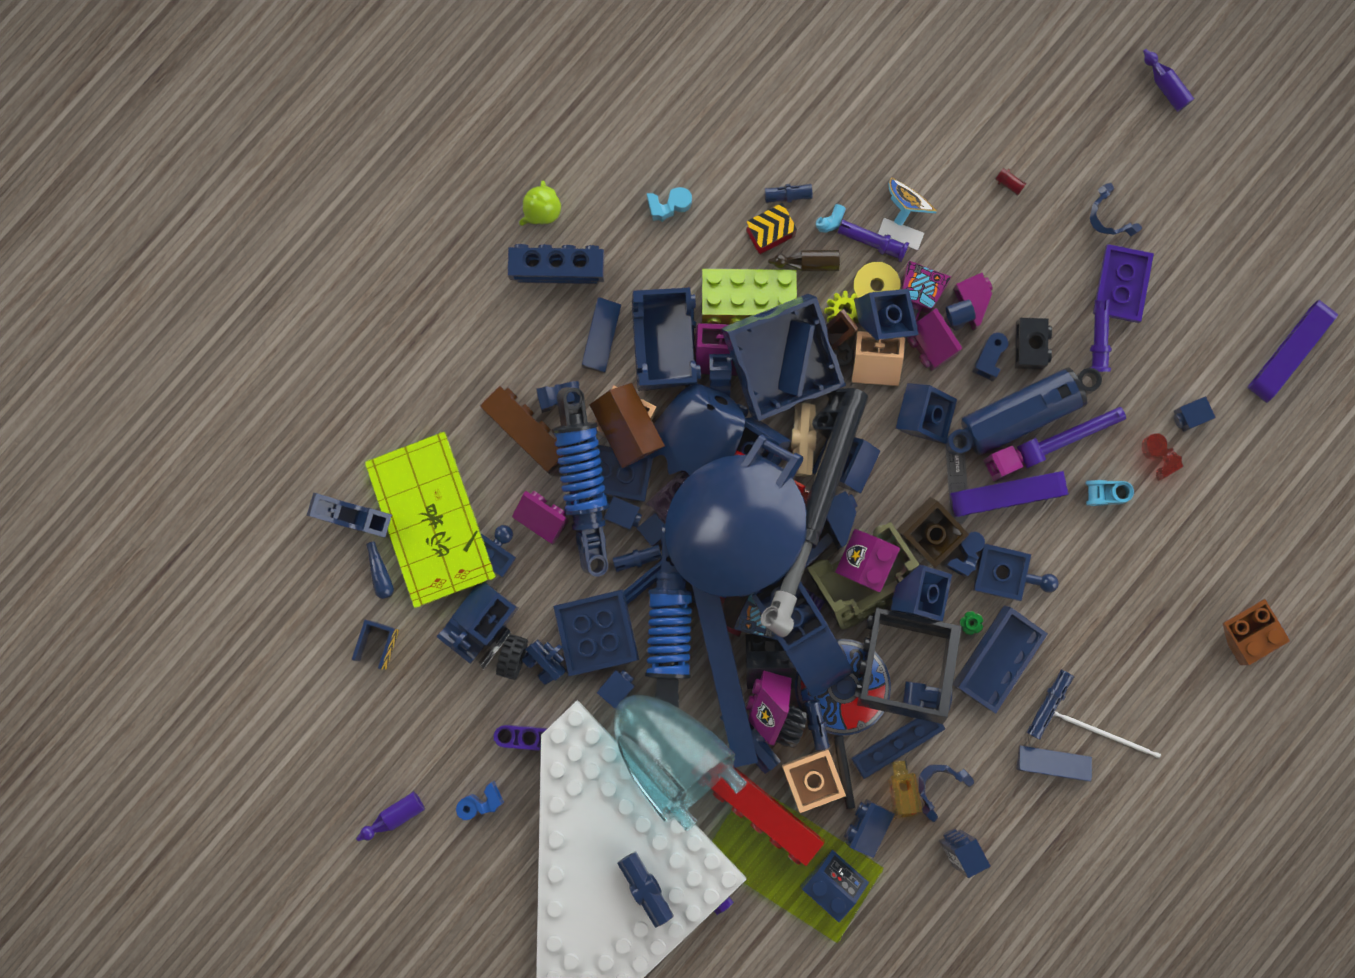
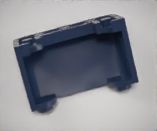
(664, 338)

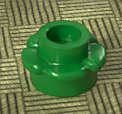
(965, 623)

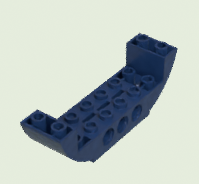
(810, 643)

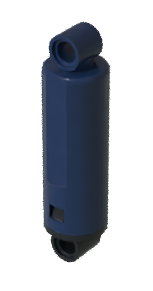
(1024, 411)

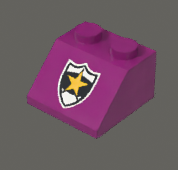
(867, 560)
(769, 705)

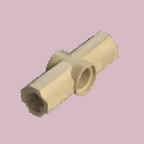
(804, 437)

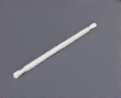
(1106, 734)

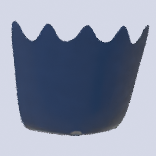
(695, 433)

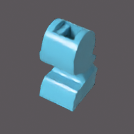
(679, 200)

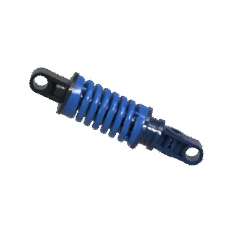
(584, 479)
(668, 641)

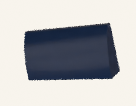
(1000, 659)

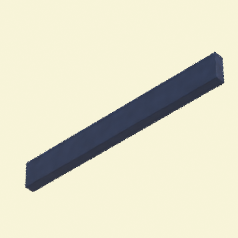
(726, 678)

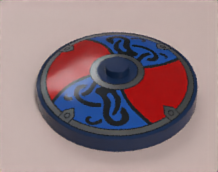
(838, 701)

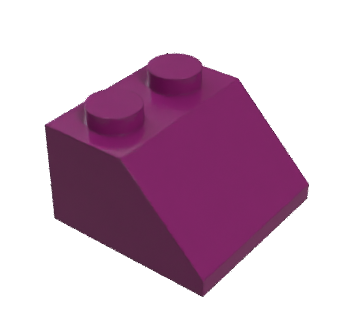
(935, 341)

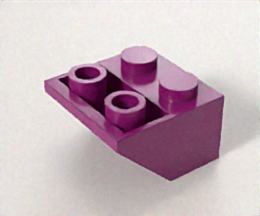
(710, 341)
(539, 517)

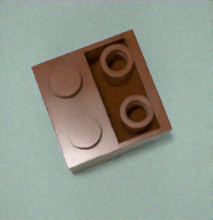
(1254, 633)

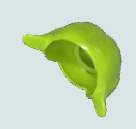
(540, 206)

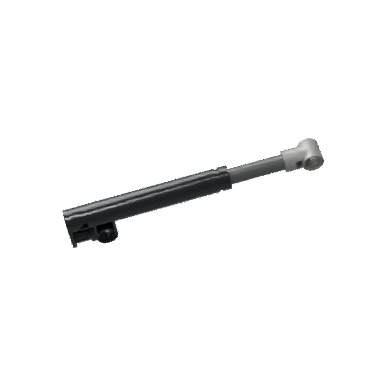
(839, 425)

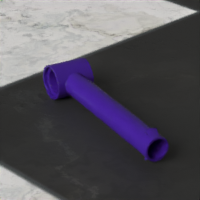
(1034, 451)

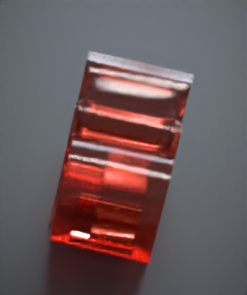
(1156, 447)

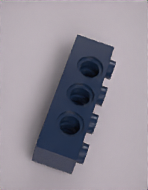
(567, 273)

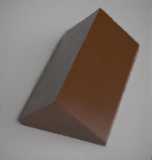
(626, 424)

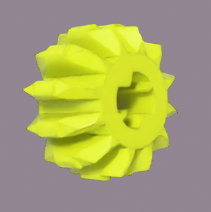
(841, 303)

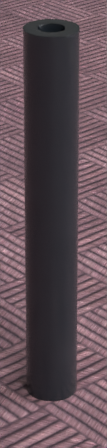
(844, 771)

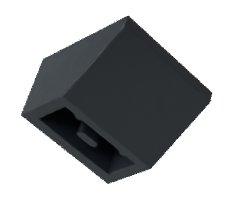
(768, 656)

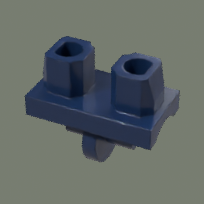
(460, 641)
(547, 658)

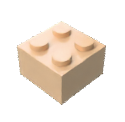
(813, 780)

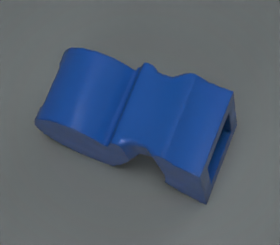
(472, 805)

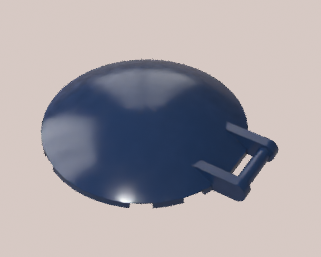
(738, 522)

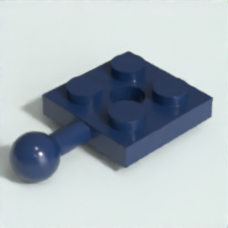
(1017, 566)

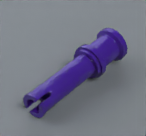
(884, 243)
(1101, 349)

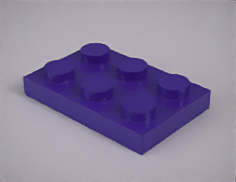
(1124, 282)

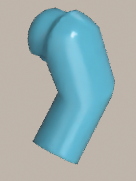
(832, 222)

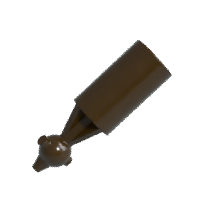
(809, 260)

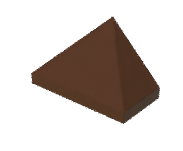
(840, 329)

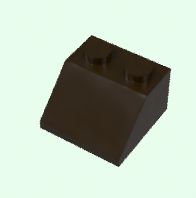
(932, 532)

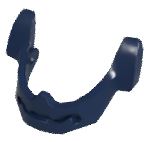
(1104, 192)
(962, 776)

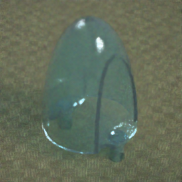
(671, 756)

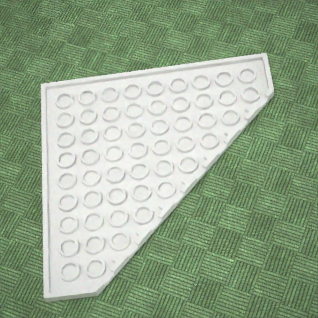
(588, 824)

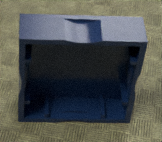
(758, 354)

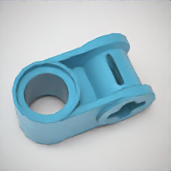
(1104, 492)

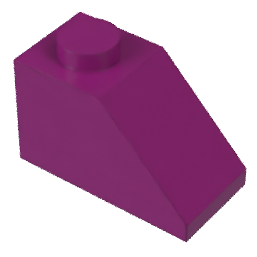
(979, 292)
(1003, 462)

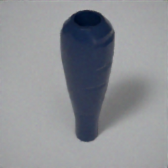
(380, 578)

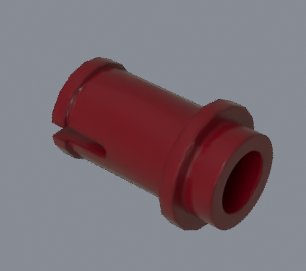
(1010, 181)

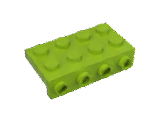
(741, 293)

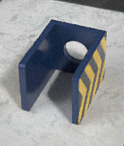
(363, 637)

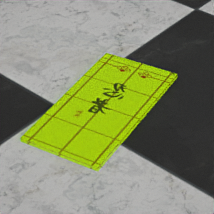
(430, 519)
(779, 878)

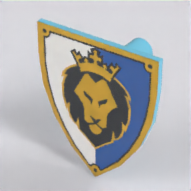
(907, 201)

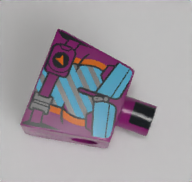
(924, 286)

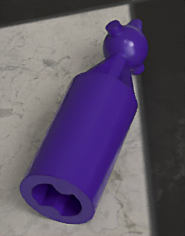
(1168, 82)
(393, 816)

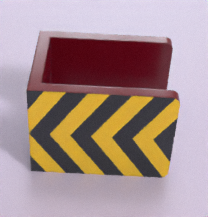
(771, 228)

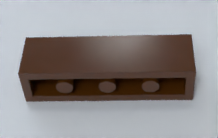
(522, 427)

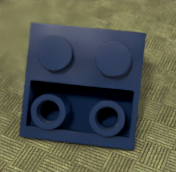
(485, 613)
(868, 828)

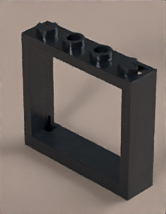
(920, 625)

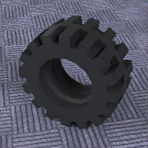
(511, 657)

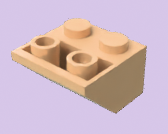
(877, 361)

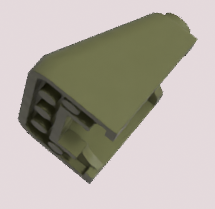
(852, 601)

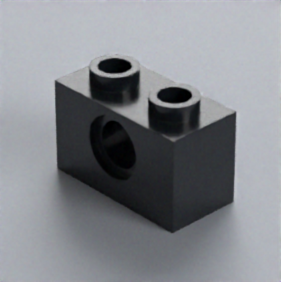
(1025, 355)

